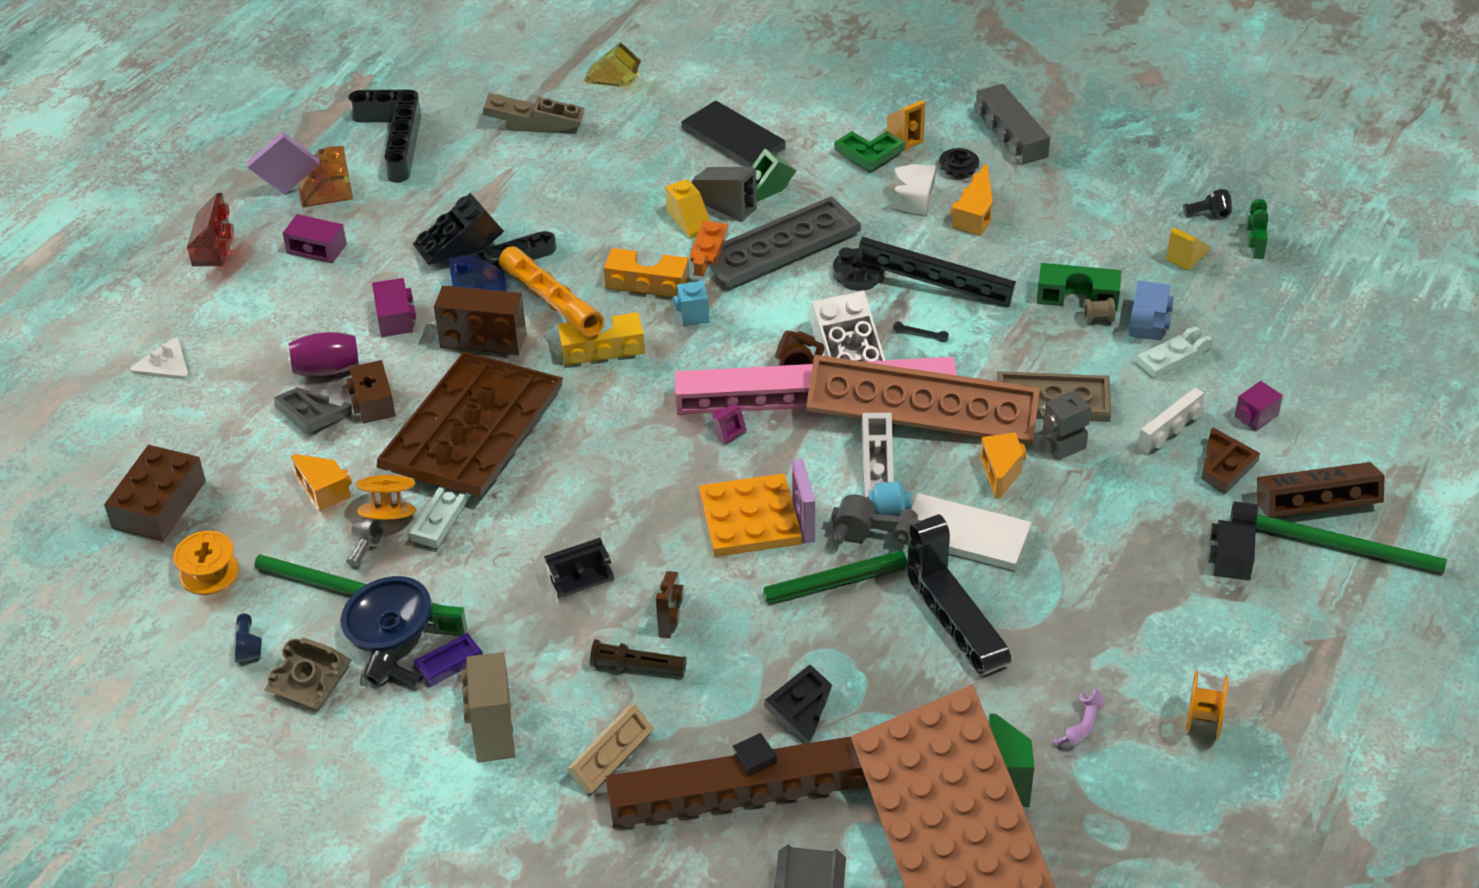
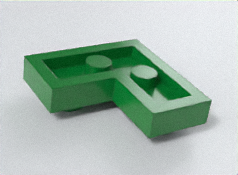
(871, 153)

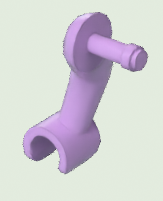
(1081, 731)

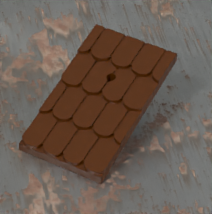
(470, 424)

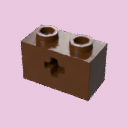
(371, 392)

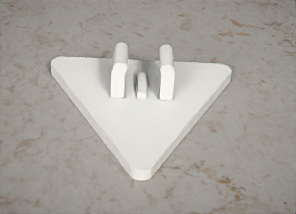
(163, 362)

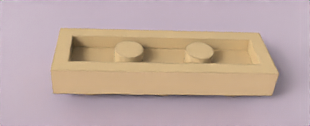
(610, 749)

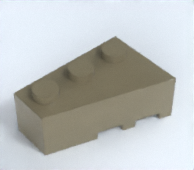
(488, 706)

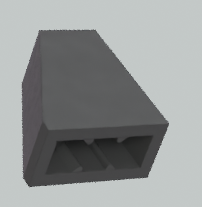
(728, 190)

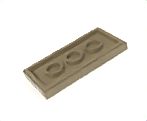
(1092, 388)

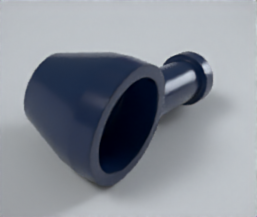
(247, 645)

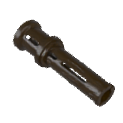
(623, 657)

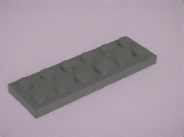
(784, 241)

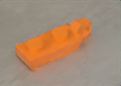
(708, 245)

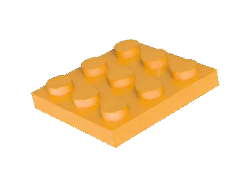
(750, 515)

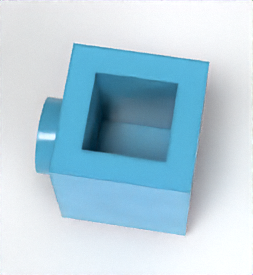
(692, 303)

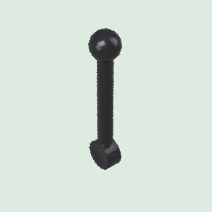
(942, 335)

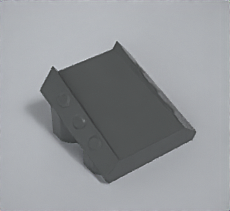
(809, 868)

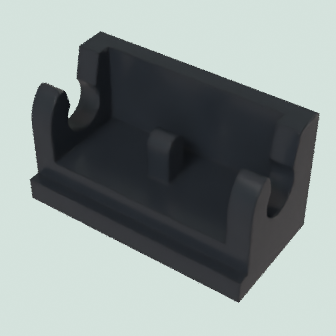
(578, 568)

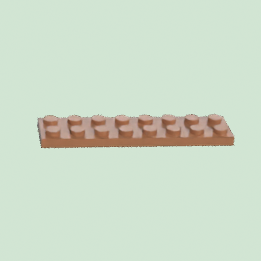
(923, 398)

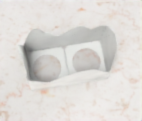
(918, 188)

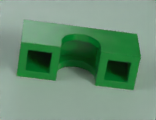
(1060, 280)

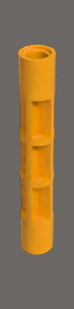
(557, 296)

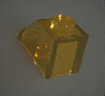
(614, 67)

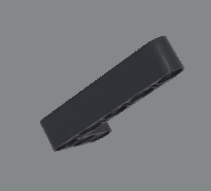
(403, 112)
(948, 600)

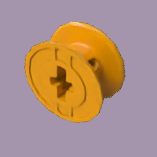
(386, 507)
(206, 562)
(1207, 705)

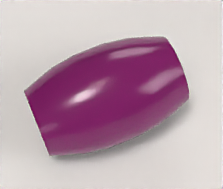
(323, 354)

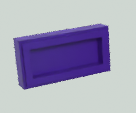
(446, 660)

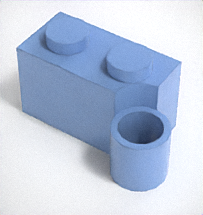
(1150, 310)

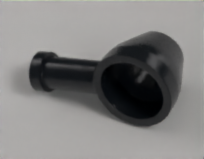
(1217, 202)
(381, 667)

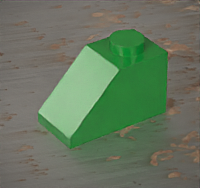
(771, 174)

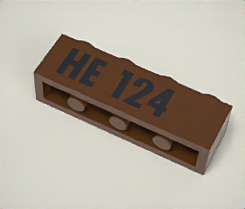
(1320, 489)

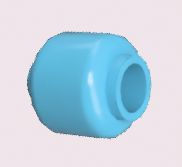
(890, 498)

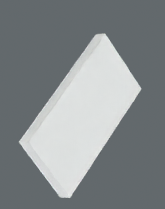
(978, 532)

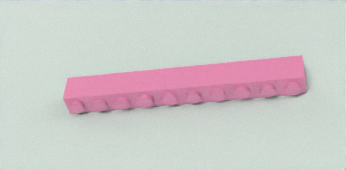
(766, 386)

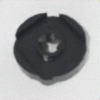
(846, 271)

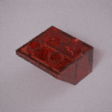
(211, 234)

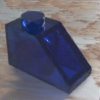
(476, 273)

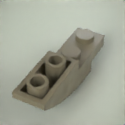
(542, 116)

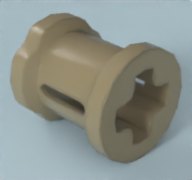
(1099, 310)

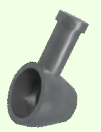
(368, 533)

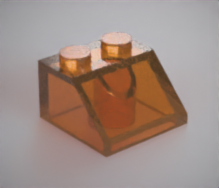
(328, 181)

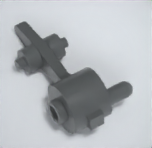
(858, 516)

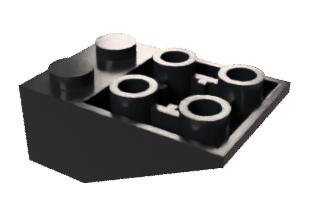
(458, 232)

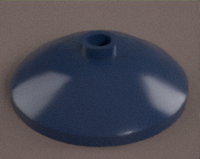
(386, 613)

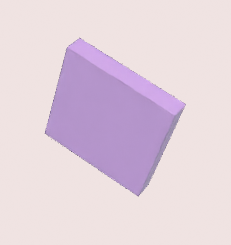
(283, 163)
(803, 500)

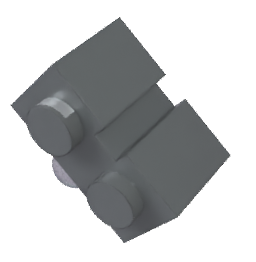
(1065, 425)

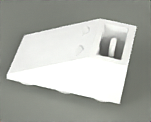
(846, 327)

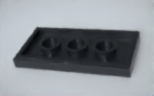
(732, 133)

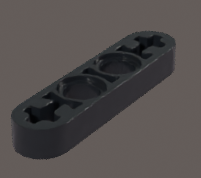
(542, 242)

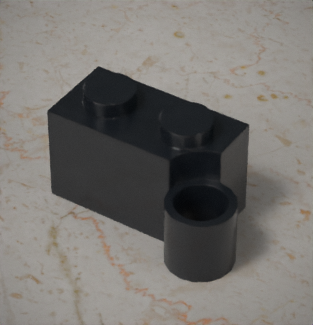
(1234, 542)

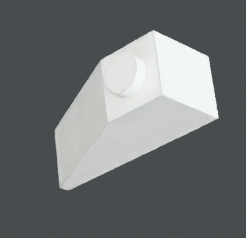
(877, 449)

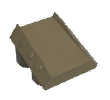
(307, 673)

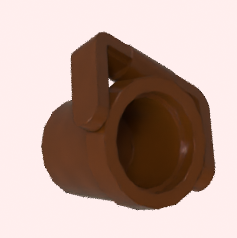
(793, 348)

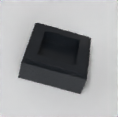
(754, 754)

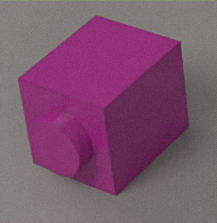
(1258, 405)

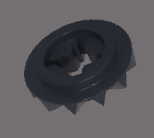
(967, 161)

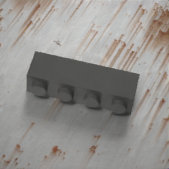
(1012, 124)

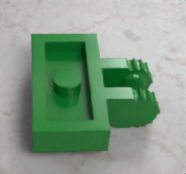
(1257, 225)

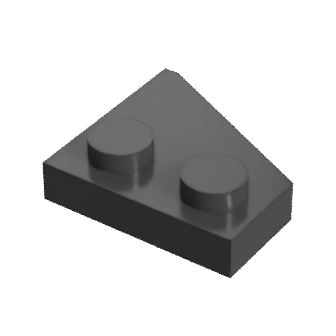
(309, 409)

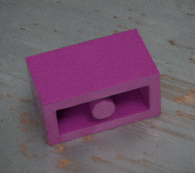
(314, 238)
(393, 307)

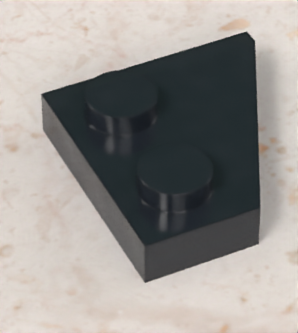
(800, 703)

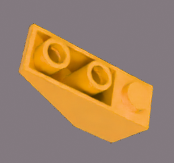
(974, 207)

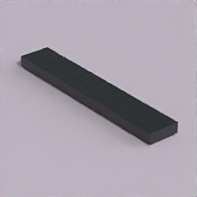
(935, 271)

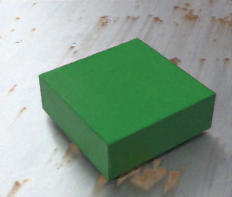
(449, 620)

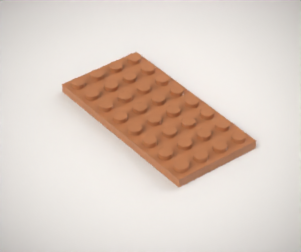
(950, 799)

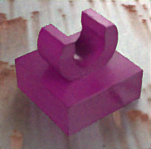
(728, 423)

